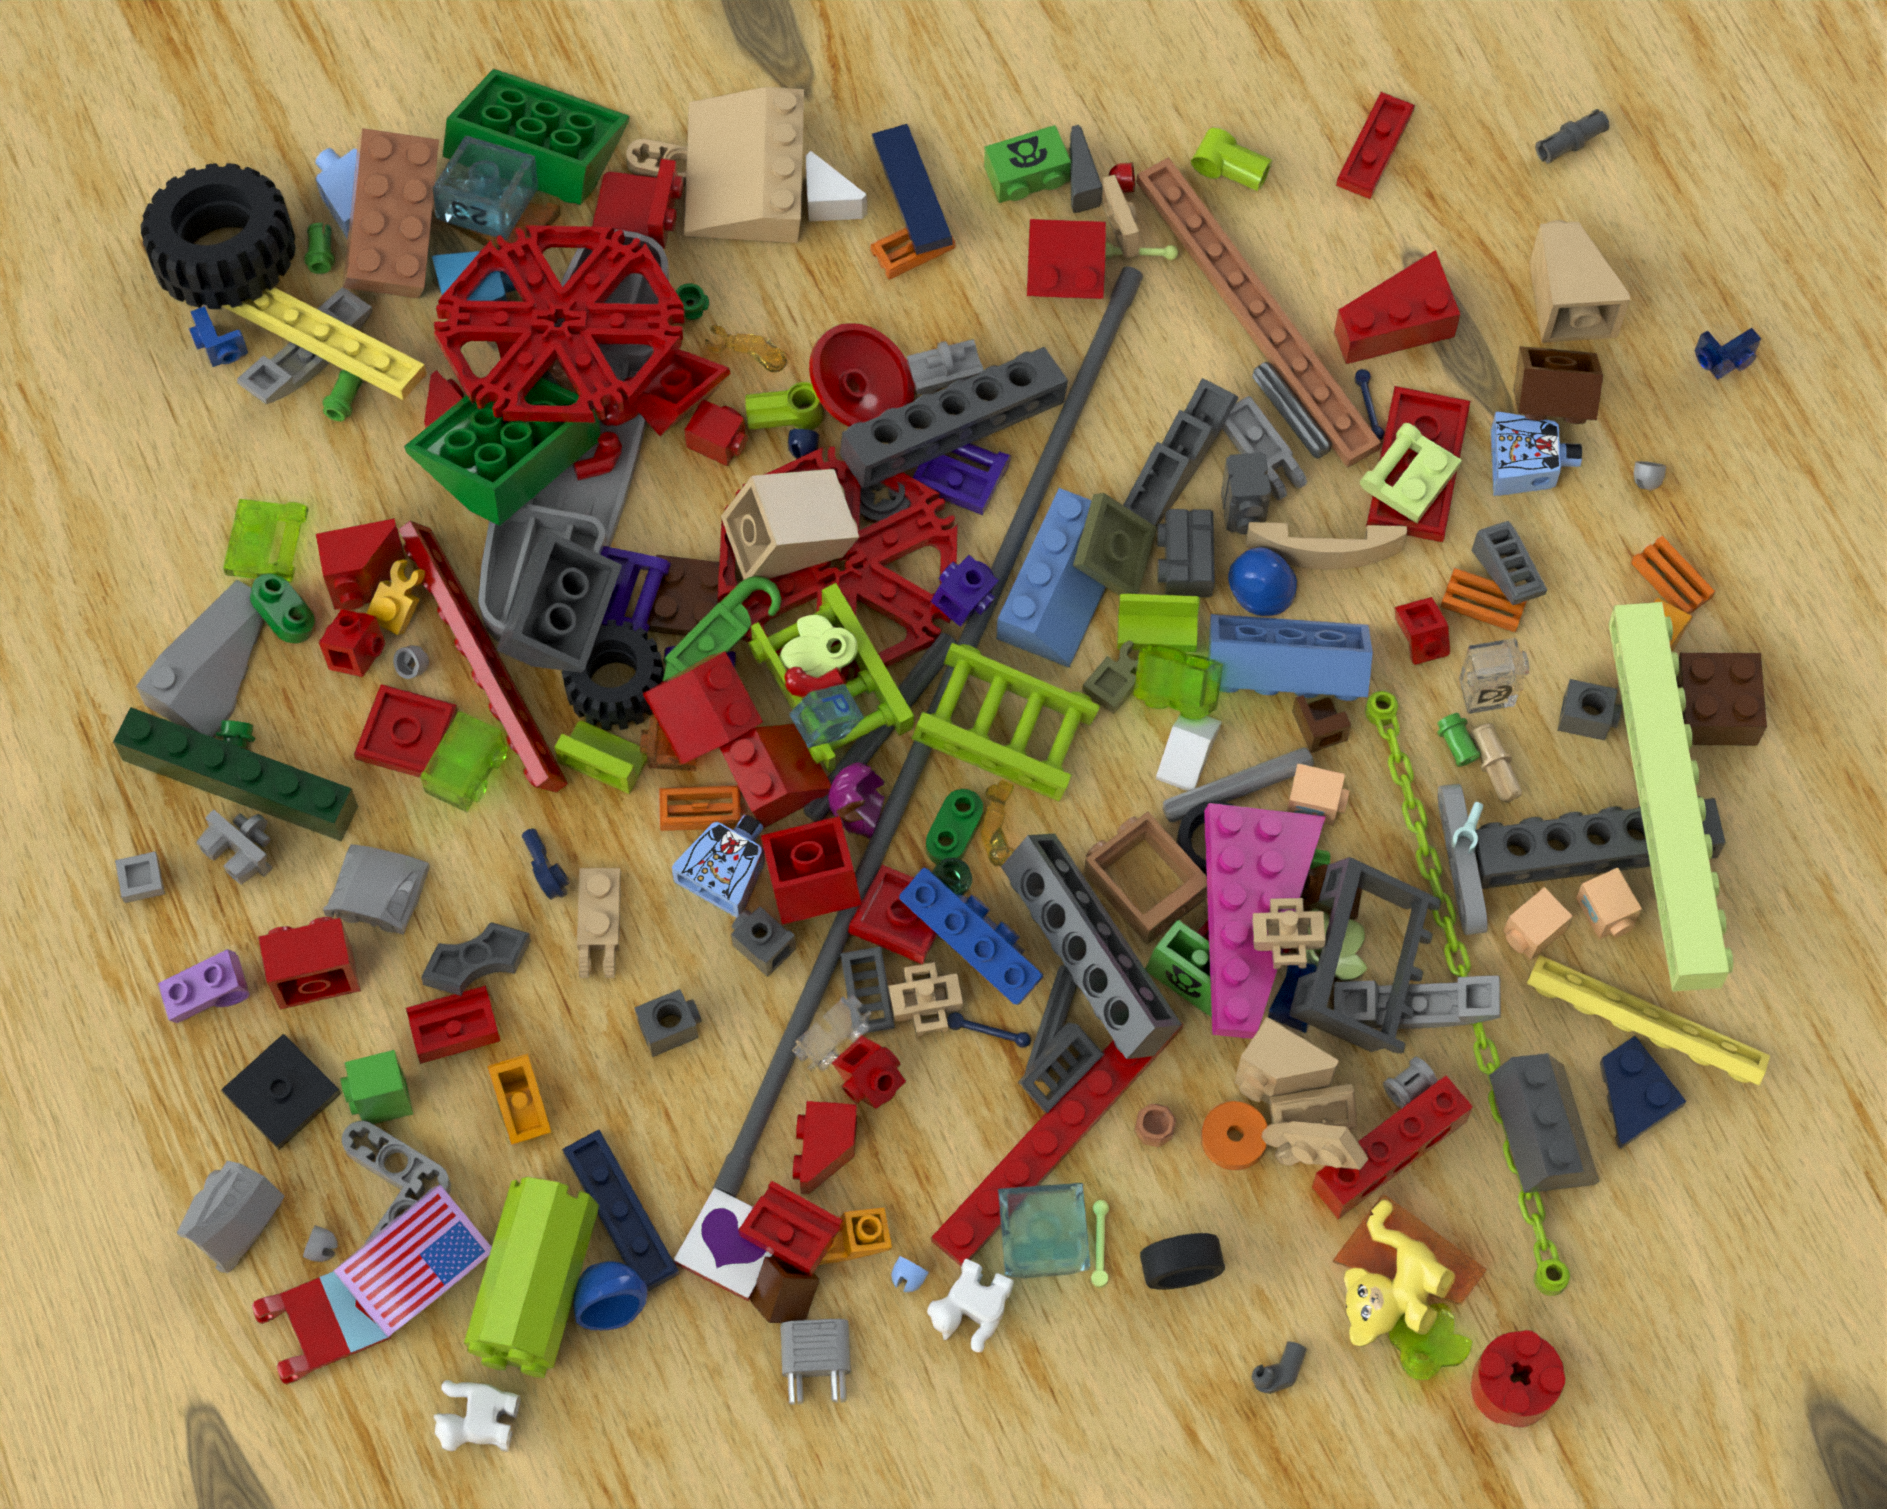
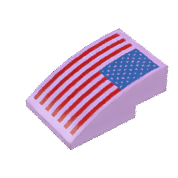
(413, 1260)

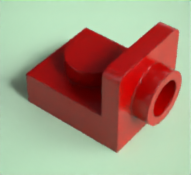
(1424, 630)

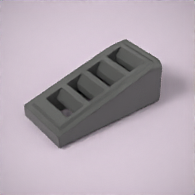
(1085, 181)
(1504, 540)
(867, 956)
(1058, 1046)

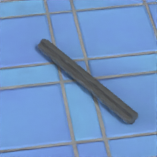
(868, 744)

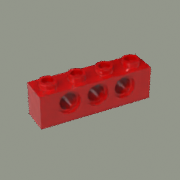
(1395, 1146)

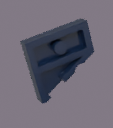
(1637, 1091)

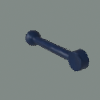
(1362, 379)
(956, 1022)

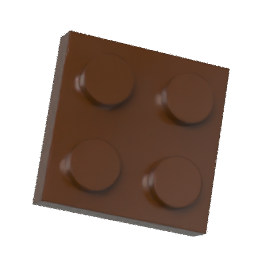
(684, 595)

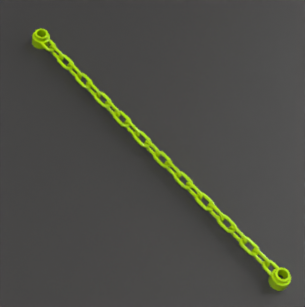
(1382, 718)

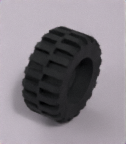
(225, 270)

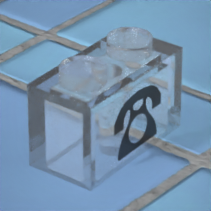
(1493, 675)

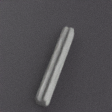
(1238, 783)

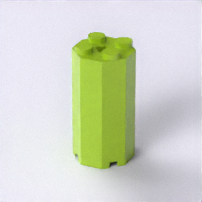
(531, 1276)

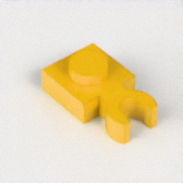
(393, 602)

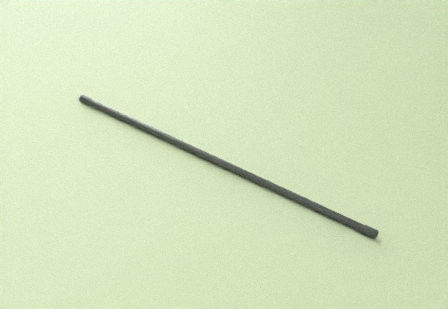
(738, 1160)

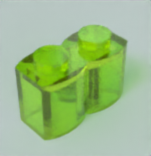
(1178, 681)

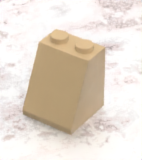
(1574, 286)
(789, 522)

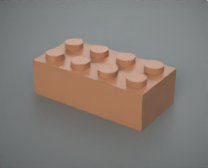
(390, 213)

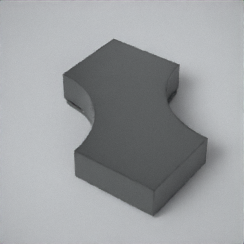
(458, 965)

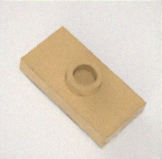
(1121, 216)
(1319, 1106)

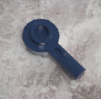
(550, 878)

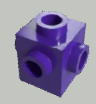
(965, 590)

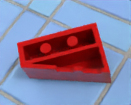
(1399, 313)

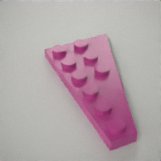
(1248, 862)

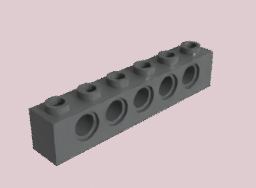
(1013, 394)
(1581, 857)
(1091, 946)

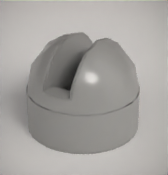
(1649, 474)
(405, 657)
(320, 1245)

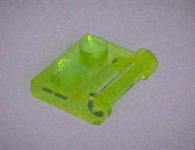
(253, 539)

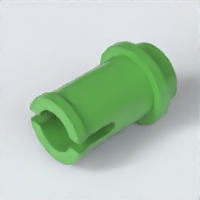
(319, 255)
(338, 404)
(1458, 739)

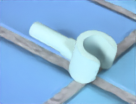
(1470, 827)

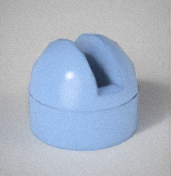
(909, 1271)

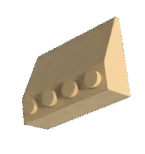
(745, 166)

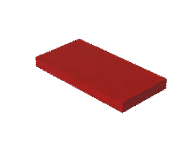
(1442, 422)

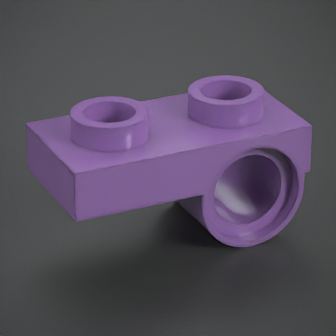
(210, 983)

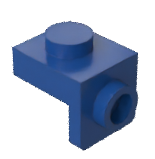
(219, 349)

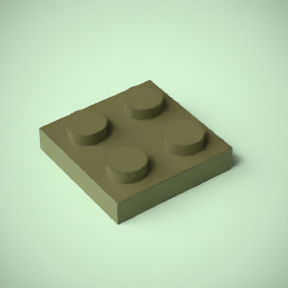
(1114, 545)

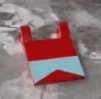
(325, 1321)

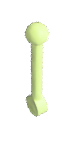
(1169, 252)
(1100, 1277)

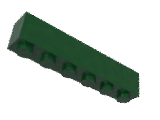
(236, 774)

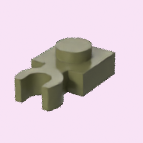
(1113, 680)

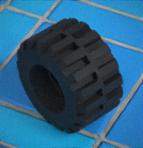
(619, 703)

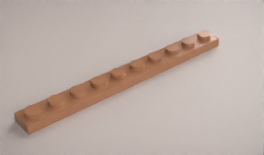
(1258, 312)

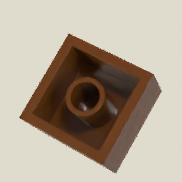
(1558, 384)
(1723, 697)

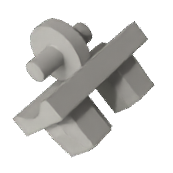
(943, 366)
(248, 857)

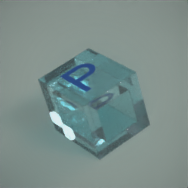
(826, 715)

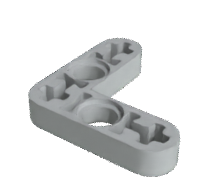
(408, 1180)

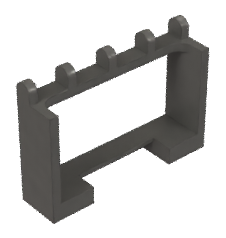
(1314, 989)

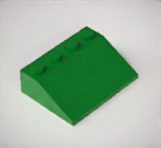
(563, 132)
(501, 463)

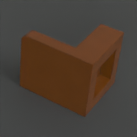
(1320, 723)
(783, 1291)

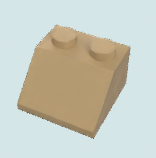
(1282, 1064)

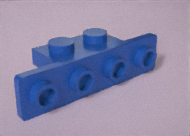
(973, 935)

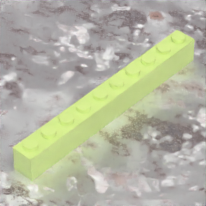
(1669, 798)

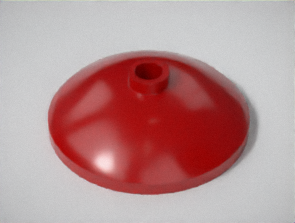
(866, 363)

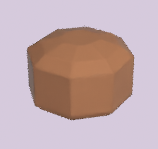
(1155, 1125)

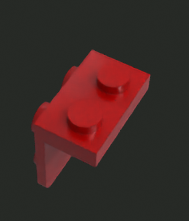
(640, 202)

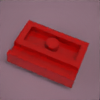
(452, 1024)
(791, 1228)

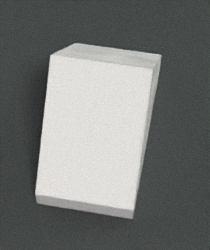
(831, 194)
(1187, 751)

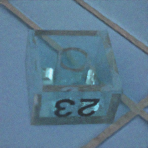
(485, 187)

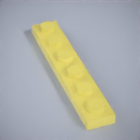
(333, 341)
(1658, 1024)

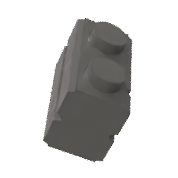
(1245, 491)
(1188, 553)

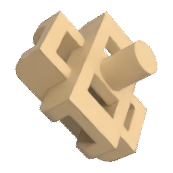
(1287, 931)
(925, 997)

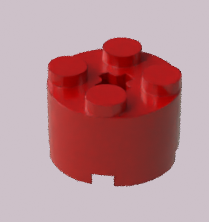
(1525, 1356)

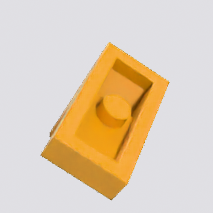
(519, 1099)

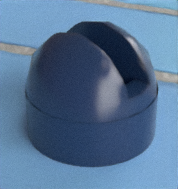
(802, 442)

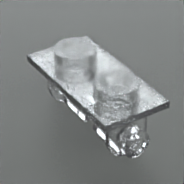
(821, 1045)

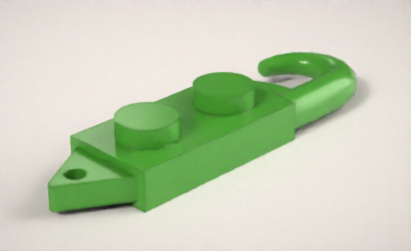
(720, 627)

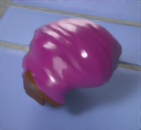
(856, 799)

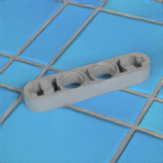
(1462, 865)

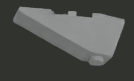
(203, 668)

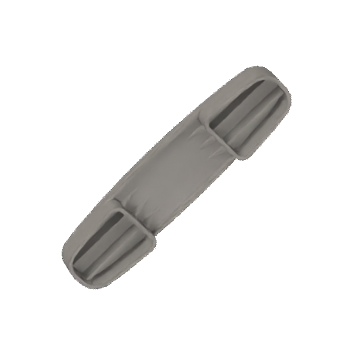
(570, 508)

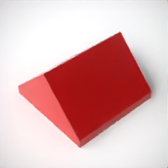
(679, 389)

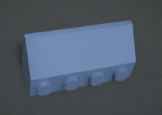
(1050, 596)
(1291, 656)

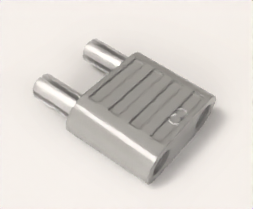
(815, 1350)

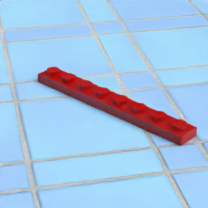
(488, 668)
(1041, 1150)

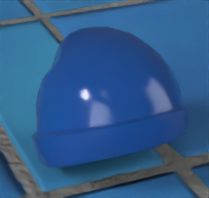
(1262, 582)
(608, 1296)

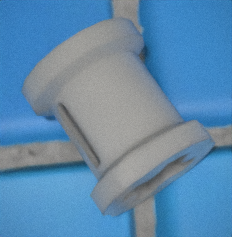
(1410, 1082)

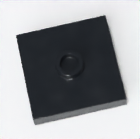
(281, 1091)

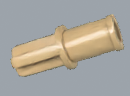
(1496, 762)

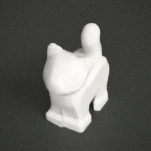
(974, 1300)
(481, 1423)

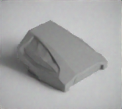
(377, 888)
(230, 1213)

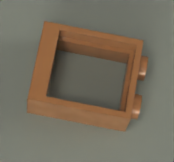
(1174, 905)

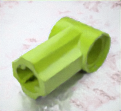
(1222, 156)
(781, 409)

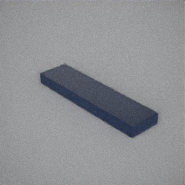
(912, 189)
(620, 1210)

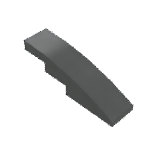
(1181, 452)

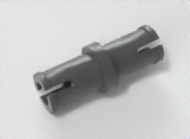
(1572, 136)

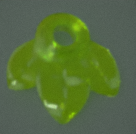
(1439, 1344)

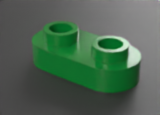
(279, 606)
(955, 825)

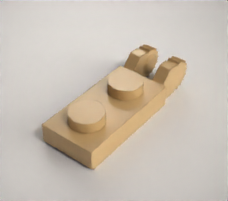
(598, 917)
(1314, 1144)

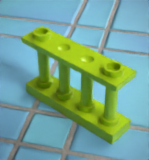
(872, 677)
(975, 745)

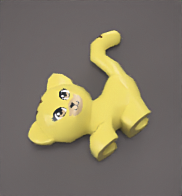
(1378, 1302)

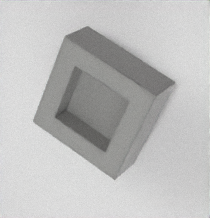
(140, 877)

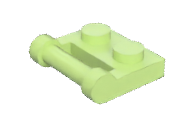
(1420, 481)

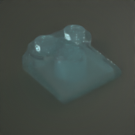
(1044, 1230)

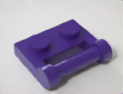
(962, 482)
(625, 583)

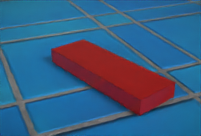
(1375, 145)

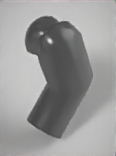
(1280, 1375)

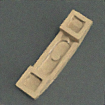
(1327, 553)

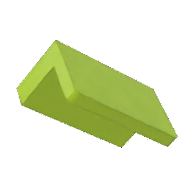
(1158, 620)
(601, 756)

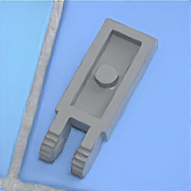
(1254, 433)

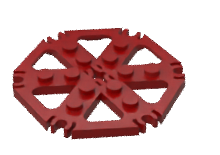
(544, 301)
(873, 550)

